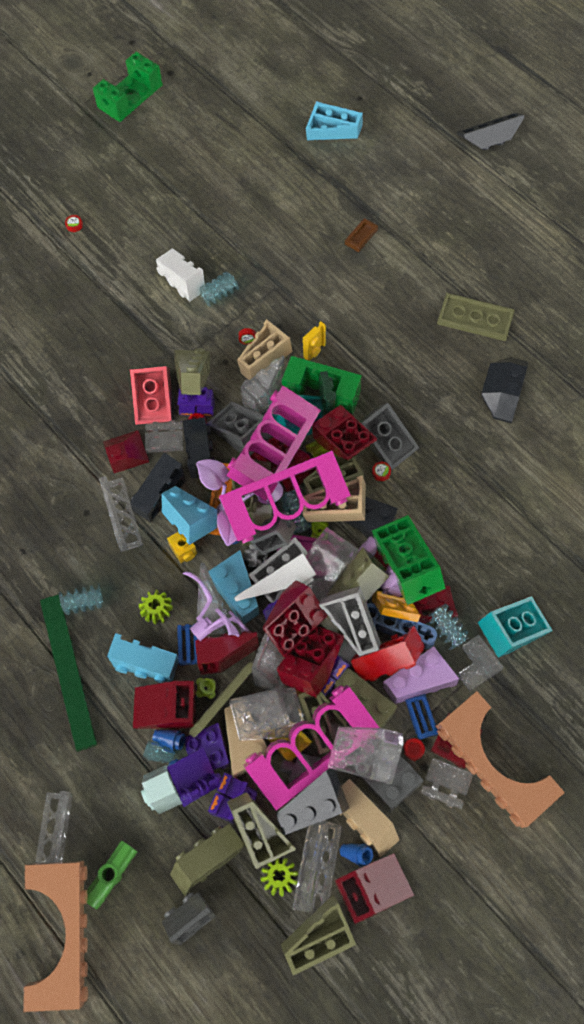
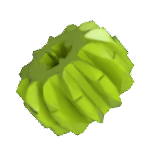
(150, 603)
(278, 884)

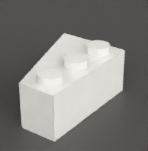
(181, 274)

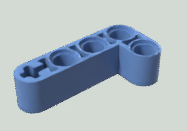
(399, 624)

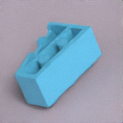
(333, 123)
(188, 514)
(232, 579)
(142, 660)

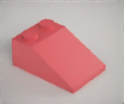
(151, 395)

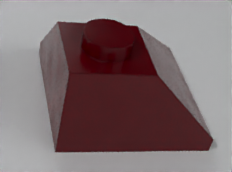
(126, 451)

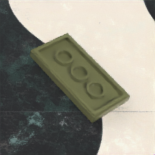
(475, 317)
(221, 700)

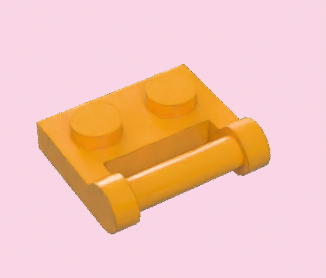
(395, 607)

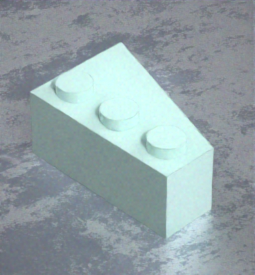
(159, 790)

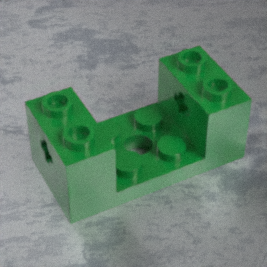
(142, 81)
(307, 373)
(409, 559)

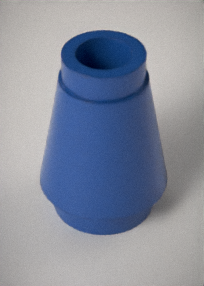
(170, 738)
(357, 853)

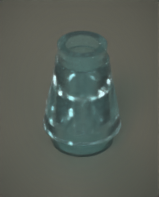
(158, 753)

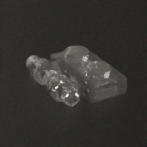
(164, 441)
(449, 777)

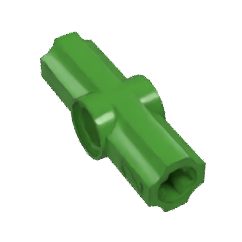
(118, 862)

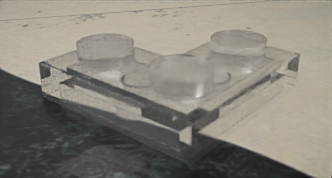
(484, 664)

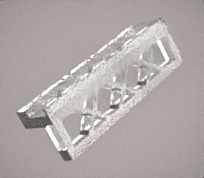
(113, 513)
(59, 836)
(313, 866)

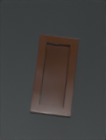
(361, 235)

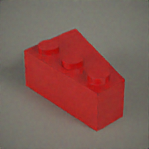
(391, 656)

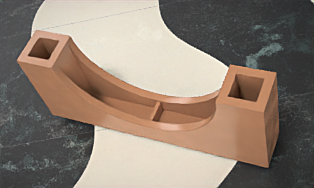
(521, 800)
(65, 985)

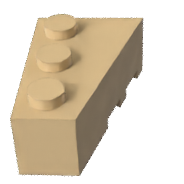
(266, 347)
(350, 511)
(238, 748)
(368, 820)

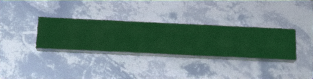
(68, 674)

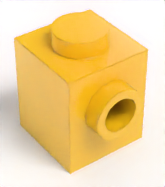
(181, 548)

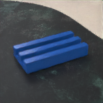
(188, 661)
(427, 733)

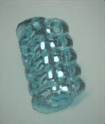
(218, 287)
(291, 505)
(81, 600)
(448, 626)

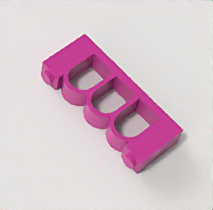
(294, 409)
(330, 476)
(266, 777)

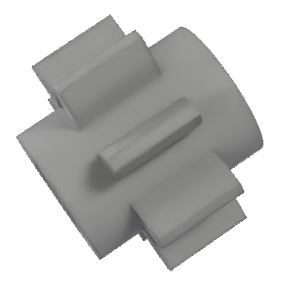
(254, 557)

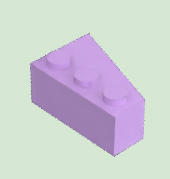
(427, 676)

